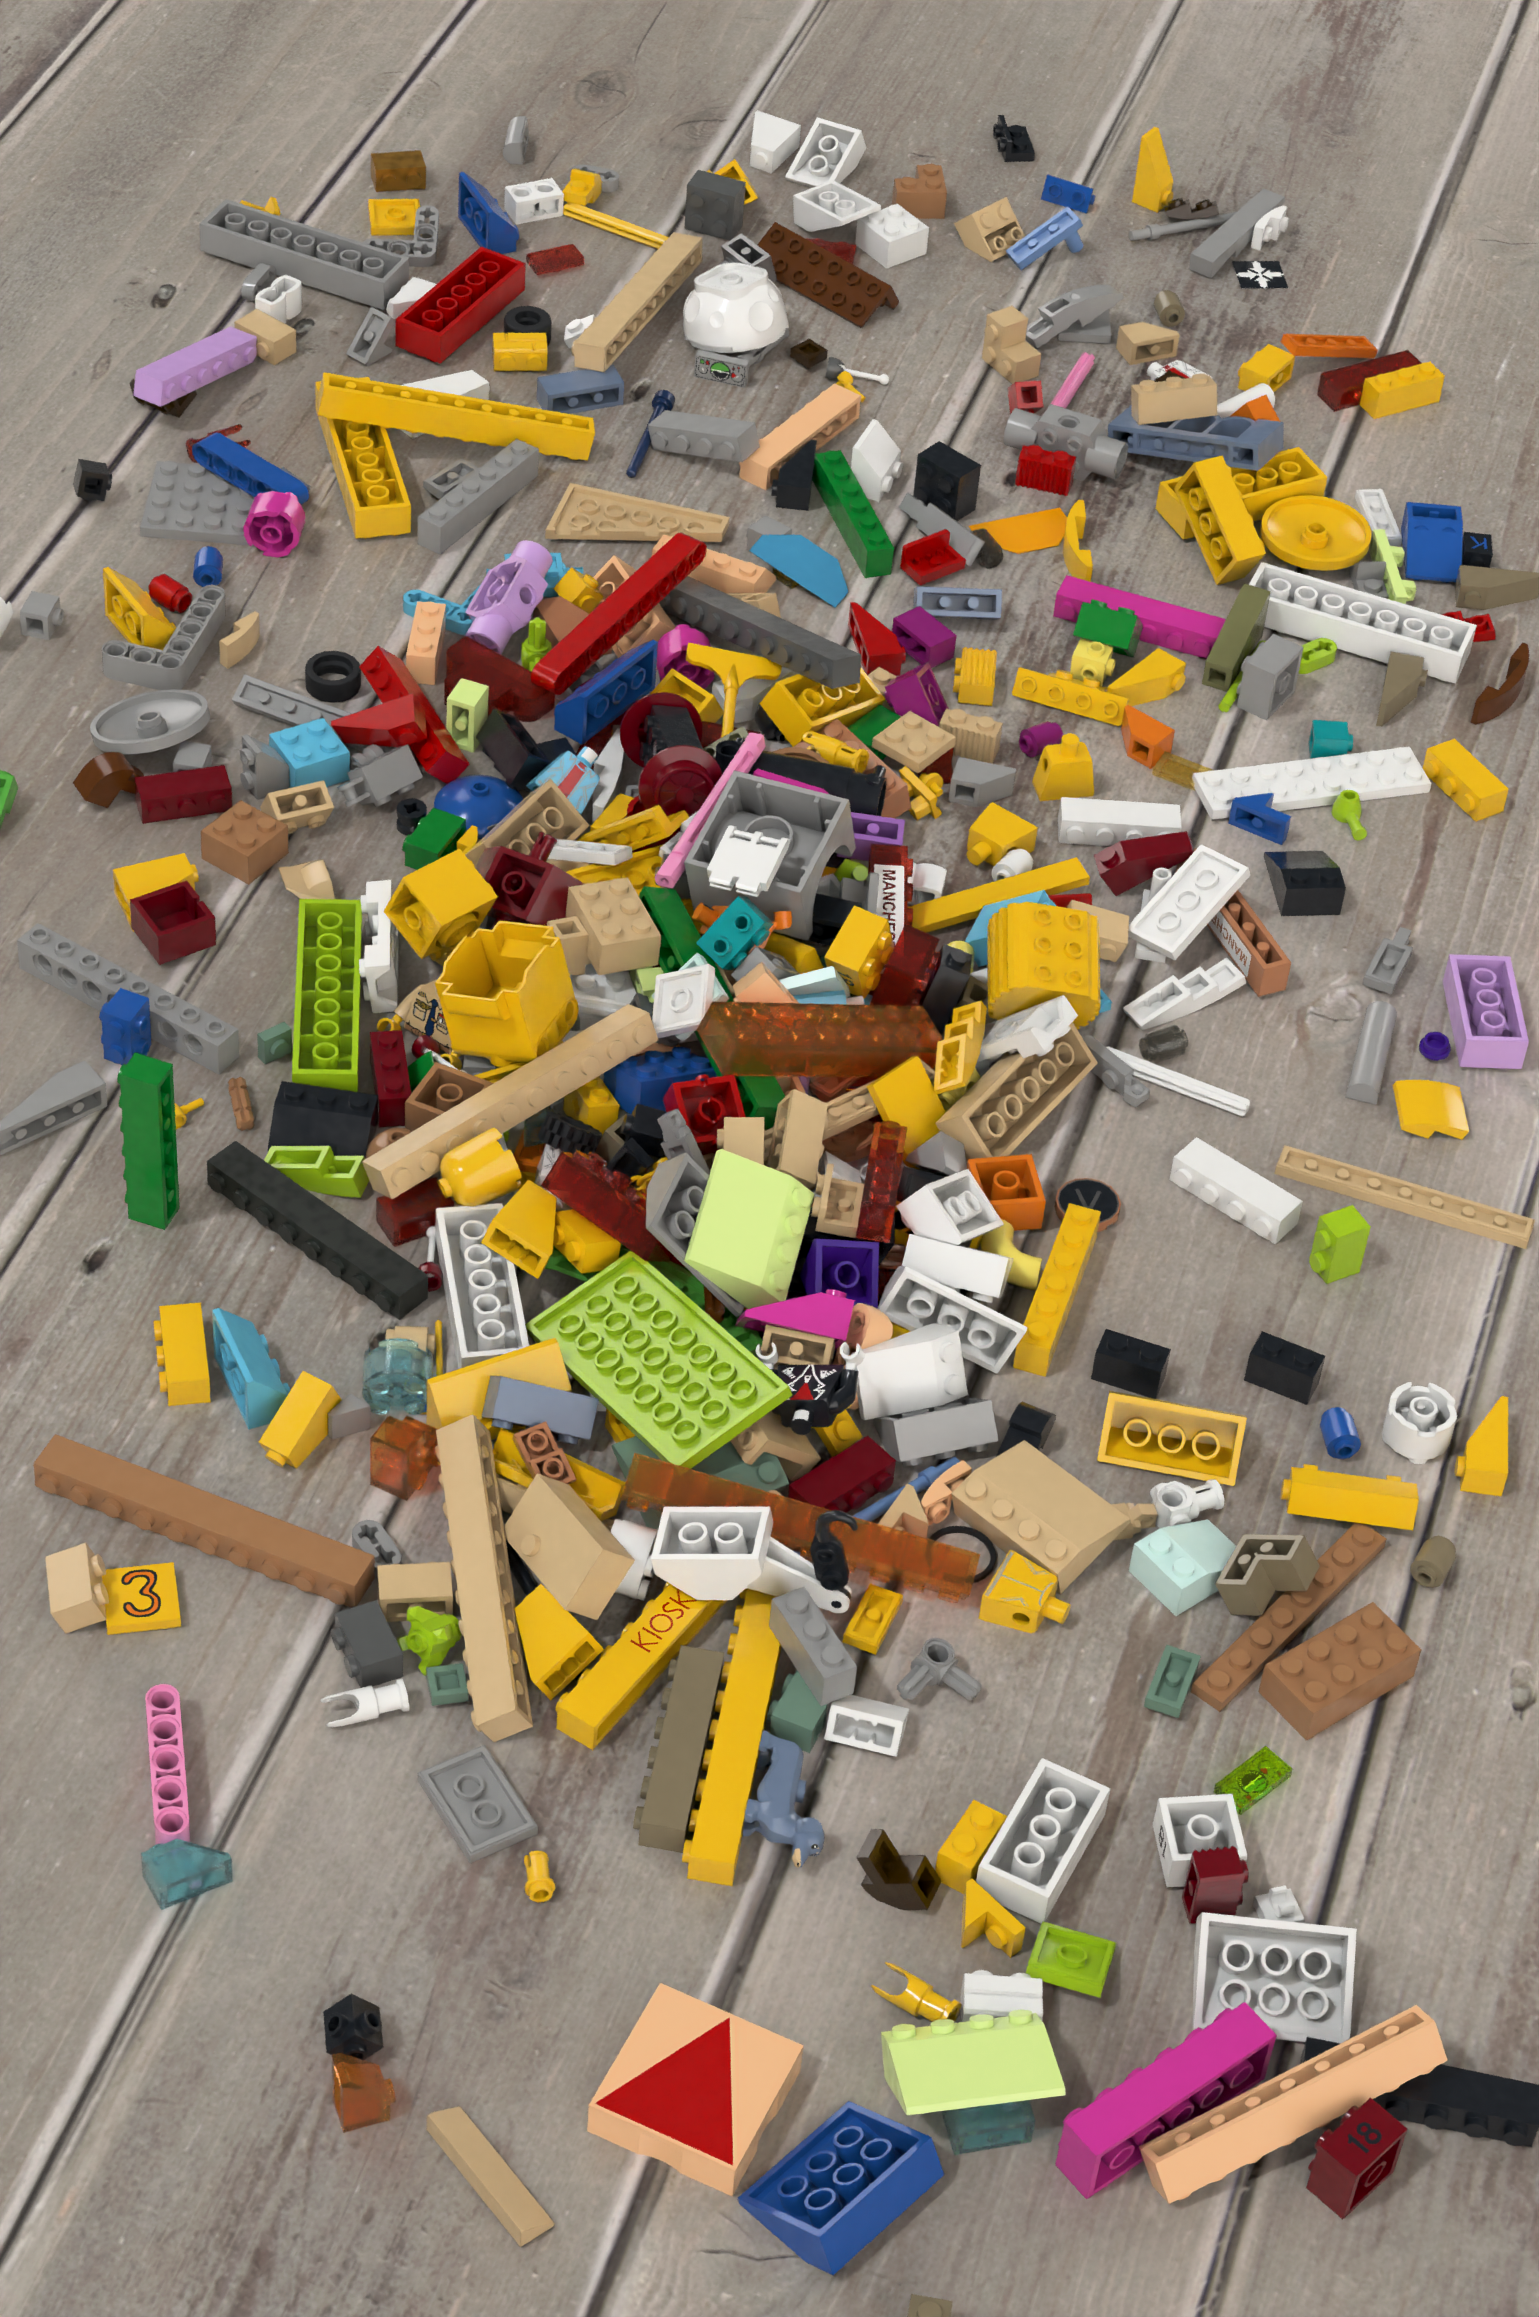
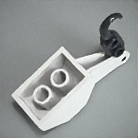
(729, 1549)

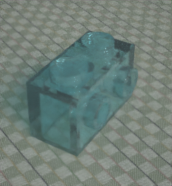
(989, 2126)

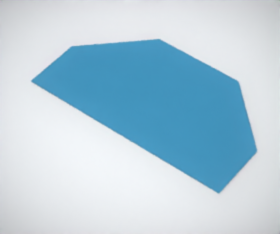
(804, 564)

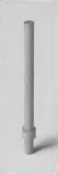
(1154, 231)

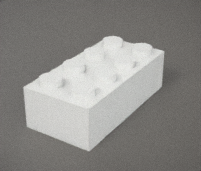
(1042, 1840)

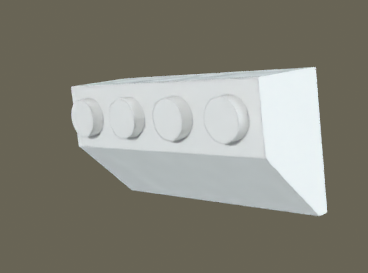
(919, 1301)

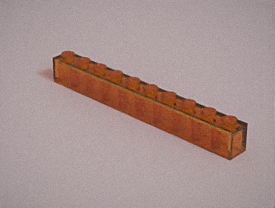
(872, 1548)

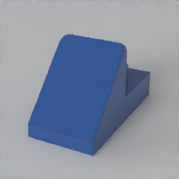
(1257, 817)

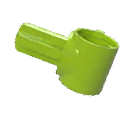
(536, 644)

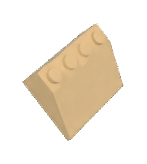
(1038, 1511)

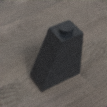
(945, 985)

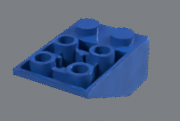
(1432, 541)

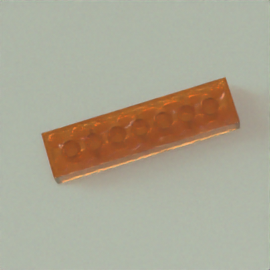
(816, 1038)

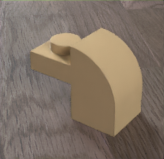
(574, 943)

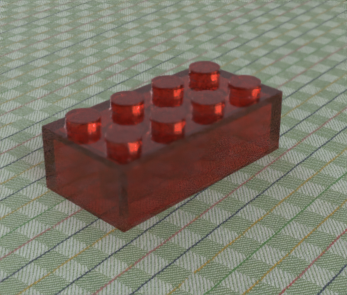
(606, 1201)

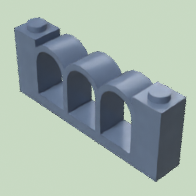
(1239, 439)

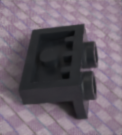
(1013, 141)

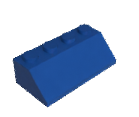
(608, 694)

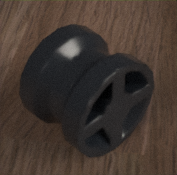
(409, 814)

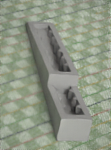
(1233, 234)

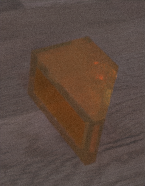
(360, 2092)

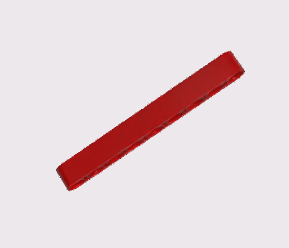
(618, 613)

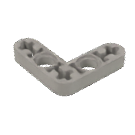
(419, 245)

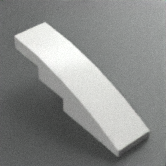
(610, 770)
(1184, 996)

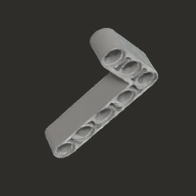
(180, 656)

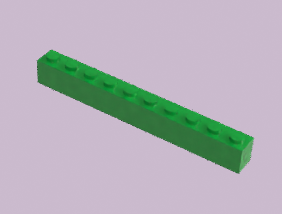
(678, 945)

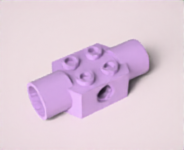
(509, 596)

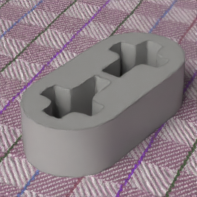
(609, 177)
(257, 280)
(382, 1546)

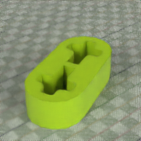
(1317, 655)

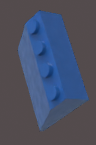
(843, 2185)

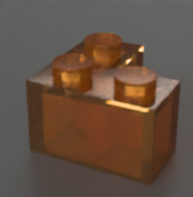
(402, 1455)

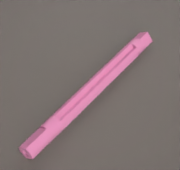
(742, 762)

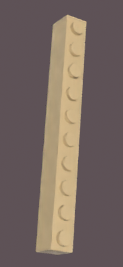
(637, 302)
(512, 1098)
(483, 1580)

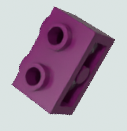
(924, 637)

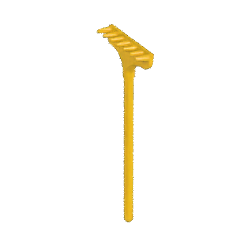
(734, 670)

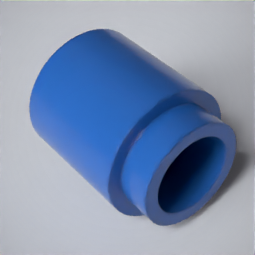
(208, 566)
(1339, 1433)

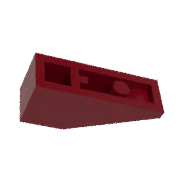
(1135, 860)

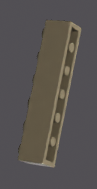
(680, 1750)

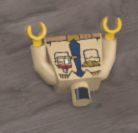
(423, 1016)

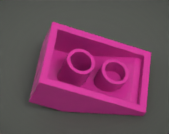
(815, 1314)

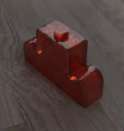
(507, 681)

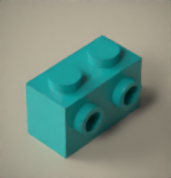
(735, 933)

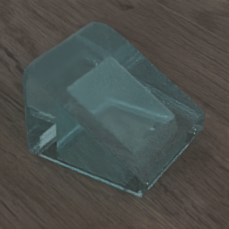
(532, 1127)

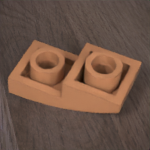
(542, 1454)

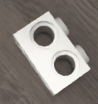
(534, 201)

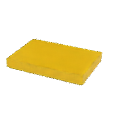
(910, 1100)

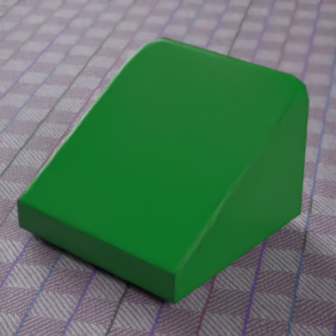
(419, 1069)

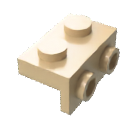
(838, 1206)

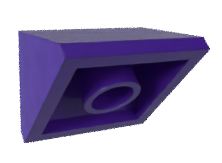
(843, 1267)

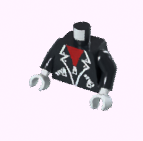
(817, 1390)

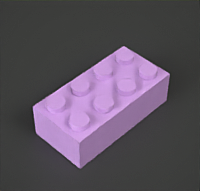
(1485, 1011)

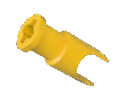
(837, 751)
(920, 1998)

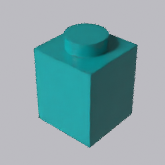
(1329, 739)

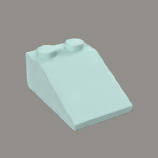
(1181, 1563)

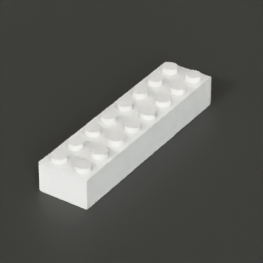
(1363, 622)

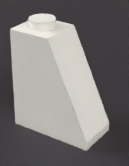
(772, 141)

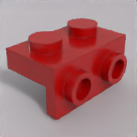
(931, 558)

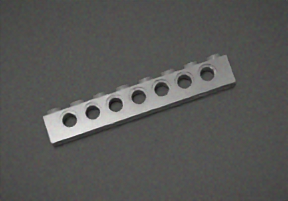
(97, 980)

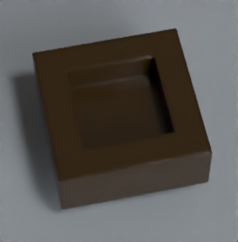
(808, 353)

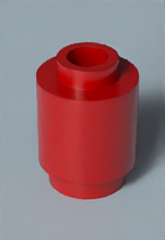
(170, 593)

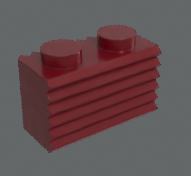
(1214, 1882)

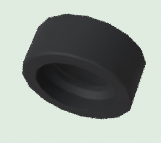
(332, 690)

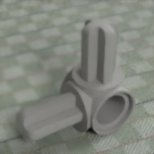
(934, 1667)

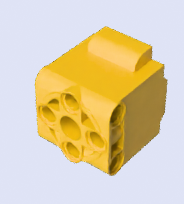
(507, 993)

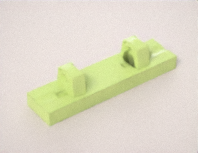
(1380, 550)

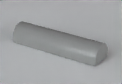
(1372, 1052)

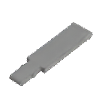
(933, 520)

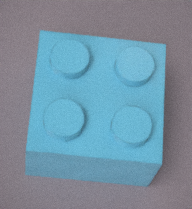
(312, 753)

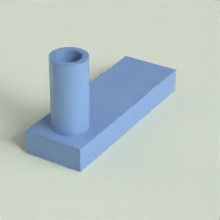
(1045, 237)

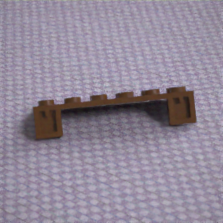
(825, 277)

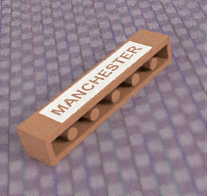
(1250, 945)

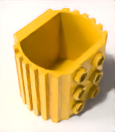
(1041, 955)

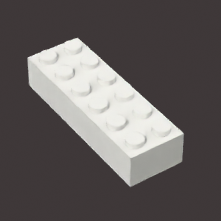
(478, 1286)

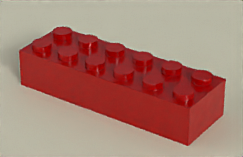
(460, 305)

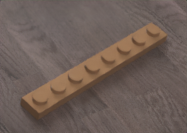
(1287, 1617)

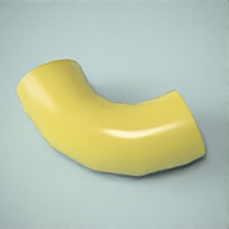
(1025, 1268)

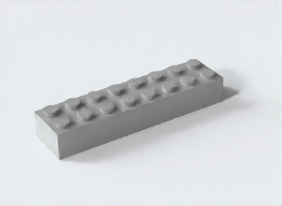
(304, 253)

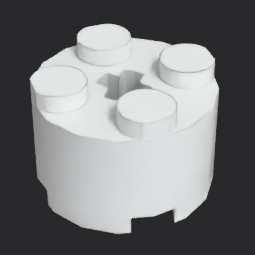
(1419, 1421)
(639, 1543)

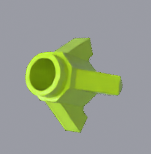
(430, 1636)

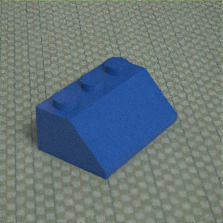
(484, 217)

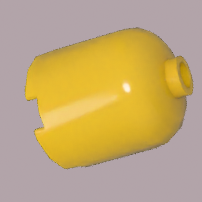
(479, 1170)

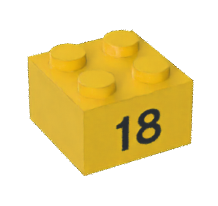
(861, 950)

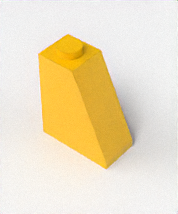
(151, 876)
(525, 1229)
(300, 1421)
(553, 1642)

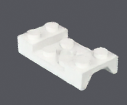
(382, 957)
(1026, 1032)

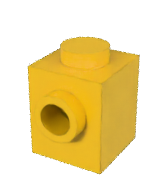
(579, 590)

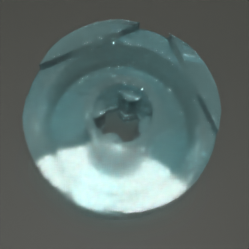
(396, 1376)

